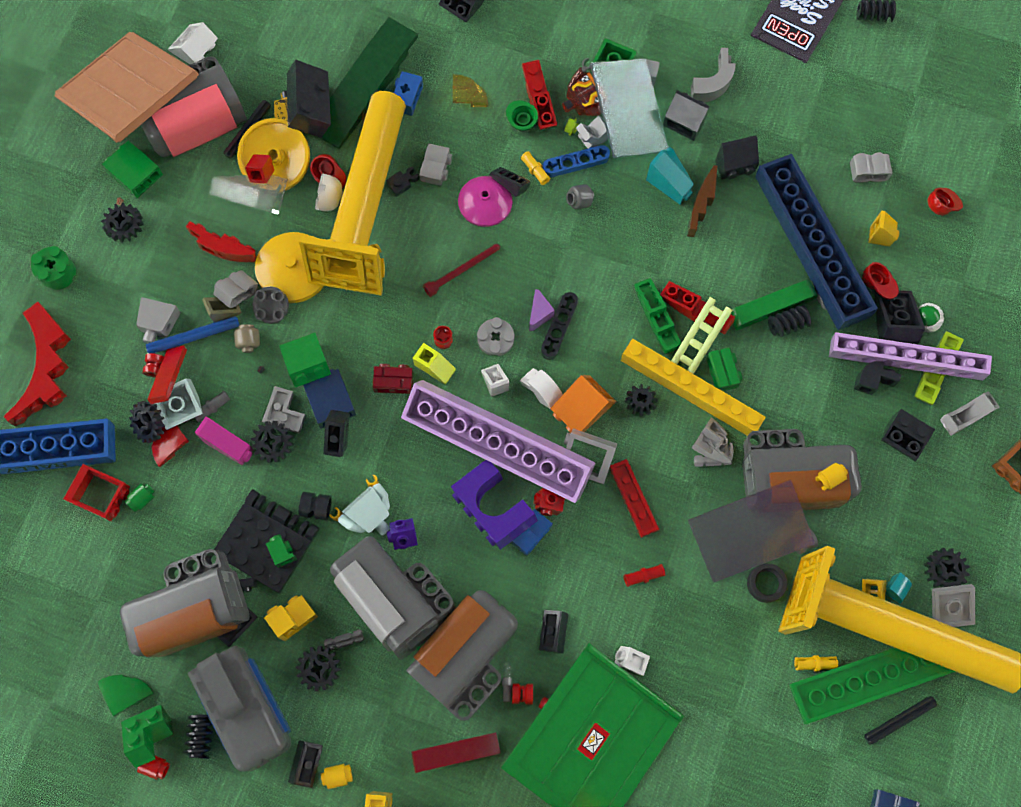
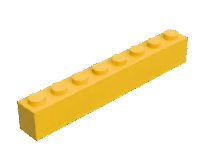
(692, 388)

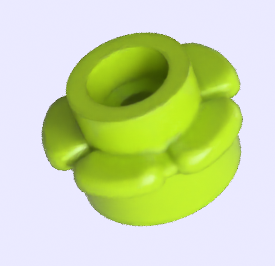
(571, 126)

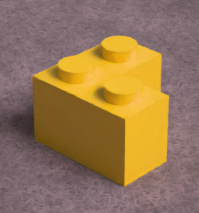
(290, 619)

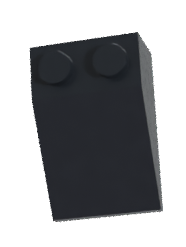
(899, 318)

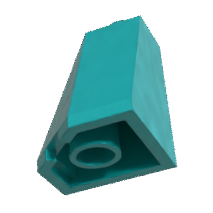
(670, 176)

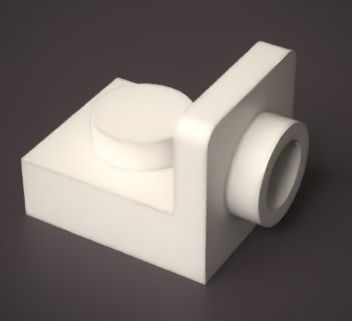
(632, 660)

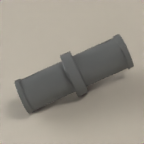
(212, 405)

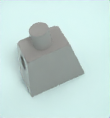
(156, 319)

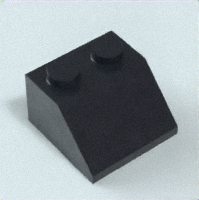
(738, 157)

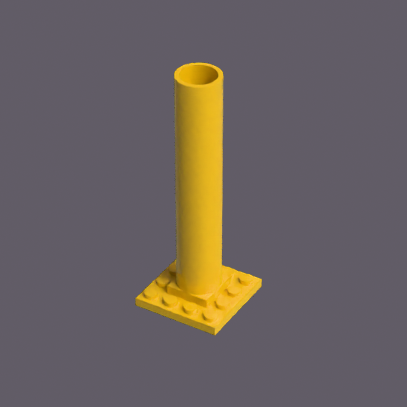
(346, 258)
(820, 597)

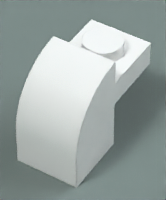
(542, 386)

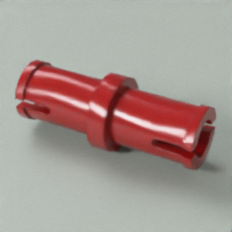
(644, 575)

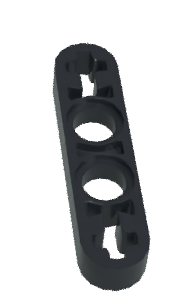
(558, 325)

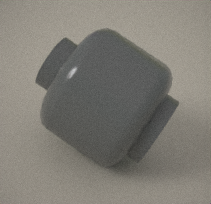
(580, 196)

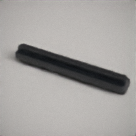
(256, 116)
(900, 720)

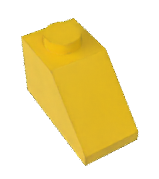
(883, 230)

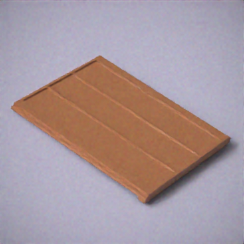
(125, 86)

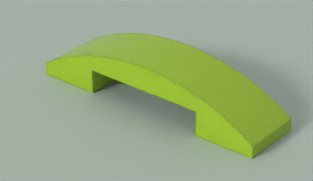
(930, 382)

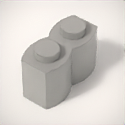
(435, 164)
(870, 167)
(235, 288)

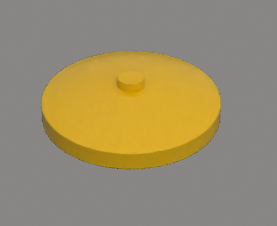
(285, 146)
(282, 267)

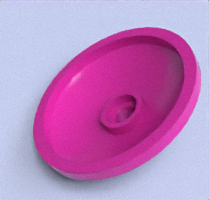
(484, 210)

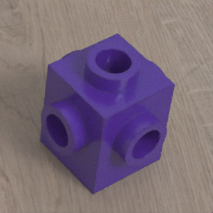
(402, 534)

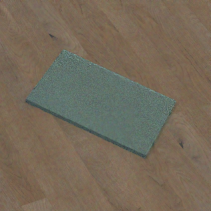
(629, 107)

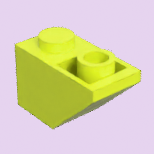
(433, 364)

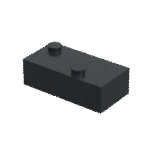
(308, 99)

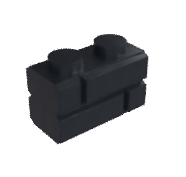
(336, 433)

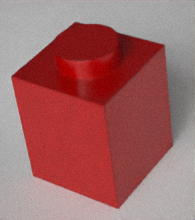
(259, 168)

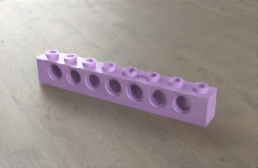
(910, 356)

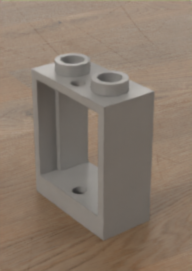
(596, 441)

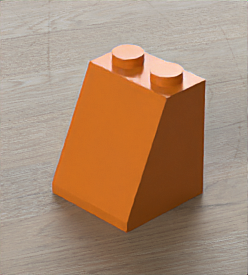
(582, 404)

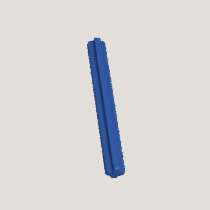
(192, 335)

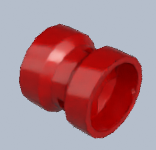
(443, 332)
(153, 363)
(527, 694)

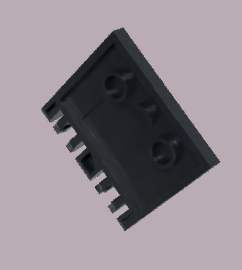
(251, 530)

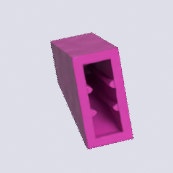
(224, 441)

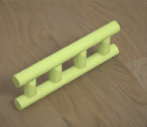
(712, 331)

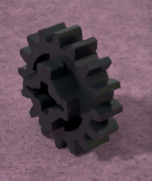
(120, 221)
(146, 421)
(269, 434)
(955, 565)
(316, 660)

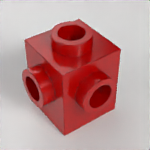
(548, 502)

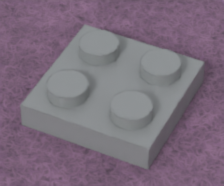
(954, 605)

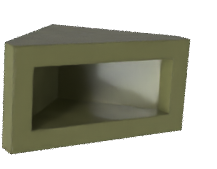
(218, 310)

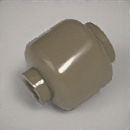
(247, 338)

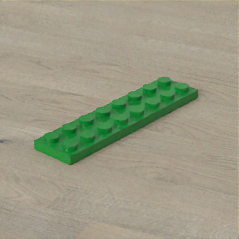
(862, 683)

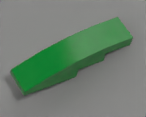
(657, 315)

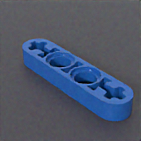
(575, 159)

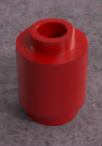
(155, 769)

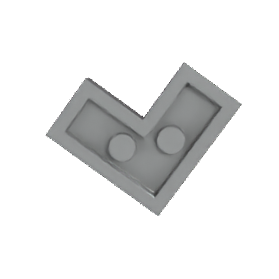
(278, 410)

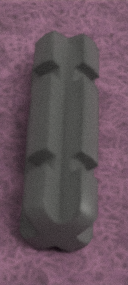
(344, 640)

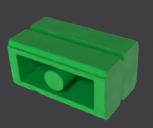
(723, 369)

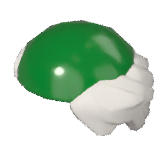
(931, 316)

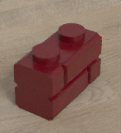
(393, 379)

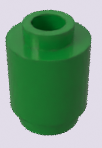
(140, 497)

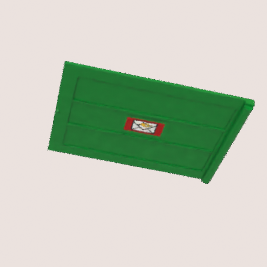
(592, 736)

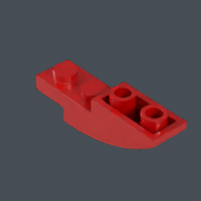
(538, 94)
(222, 247)
(690, 305)

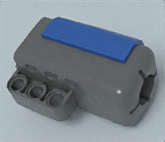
(241, 708)

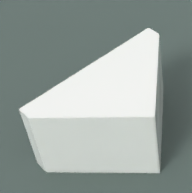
(495, 380)

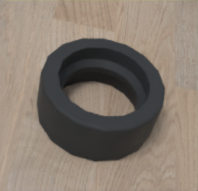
(778, 572)

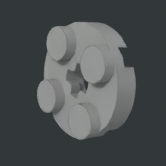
(495, 347)

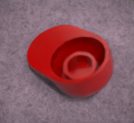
(327, 165)
(944, 201)
(879, 278)

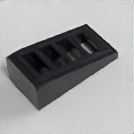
(512, 182)

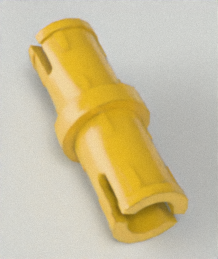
(535, 168)
(815, 663)

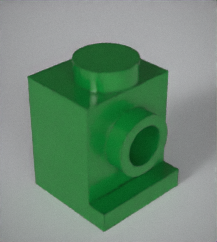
(280, 551)

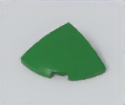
(123, 692)

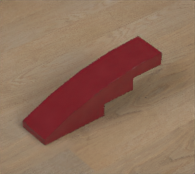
(455, 752)

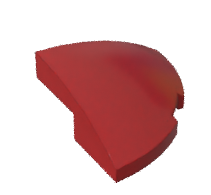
(169, 443)

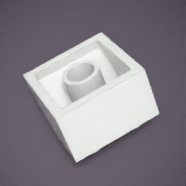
(193, 43)

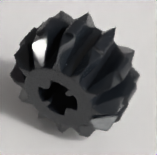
(647, 406)

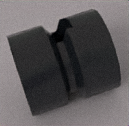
(311, 505)

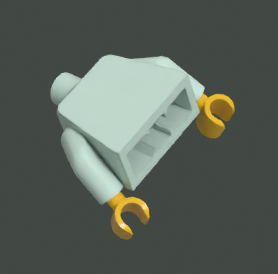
(366, 511)

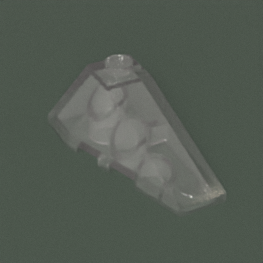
(256, 195)

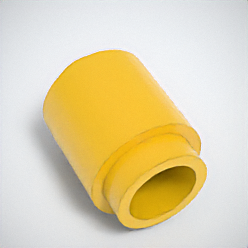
(832, 476)
(336, 776)

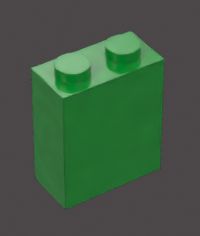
(132, 169)
(304, 360)

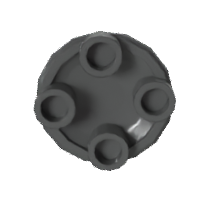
(270, 305)

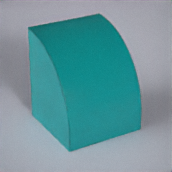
(898, 587)

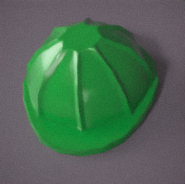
(521, 115)

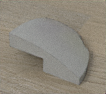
(714, 443)

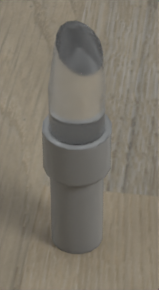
(507, 682)

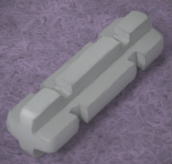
(699, 461)

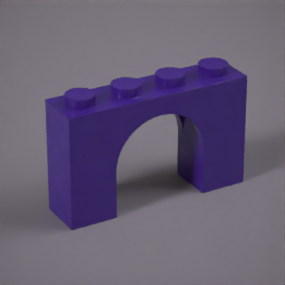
(500, 528)

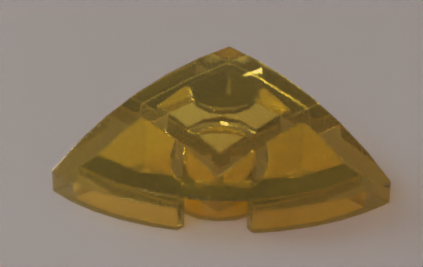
(468, 91)

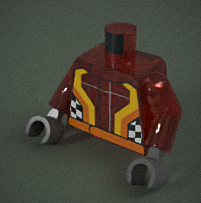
(582, 93)

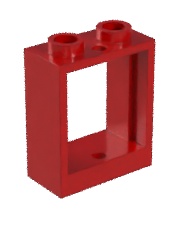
(80, 485)

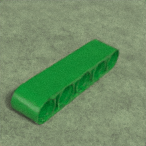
(773, 303)

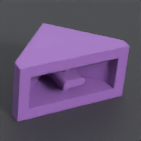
(541, 311)

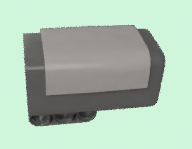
(391, 600)

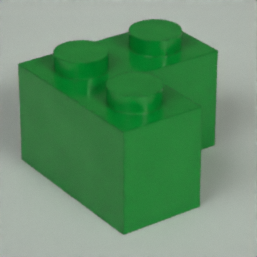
(142, 731)

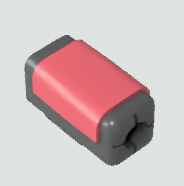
(197, 113)

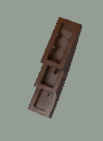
(704, 198)

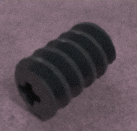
(876, 8)
(789, 319)
(198, 736)

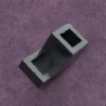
(872, 375)

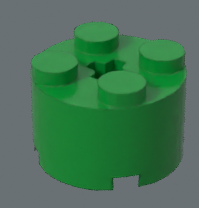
(53, 268)

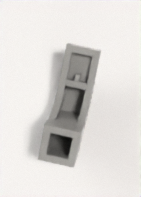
(713, 87)
(969, 413)

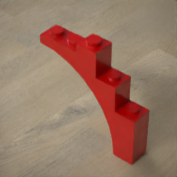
(48, 366)

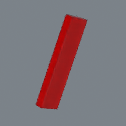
(167, 375)
(634, 498)

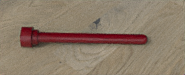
(432, 287)

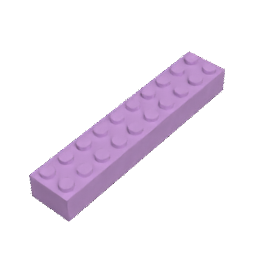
(498, 440)

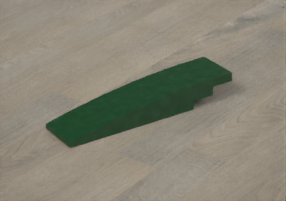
(369, 74)

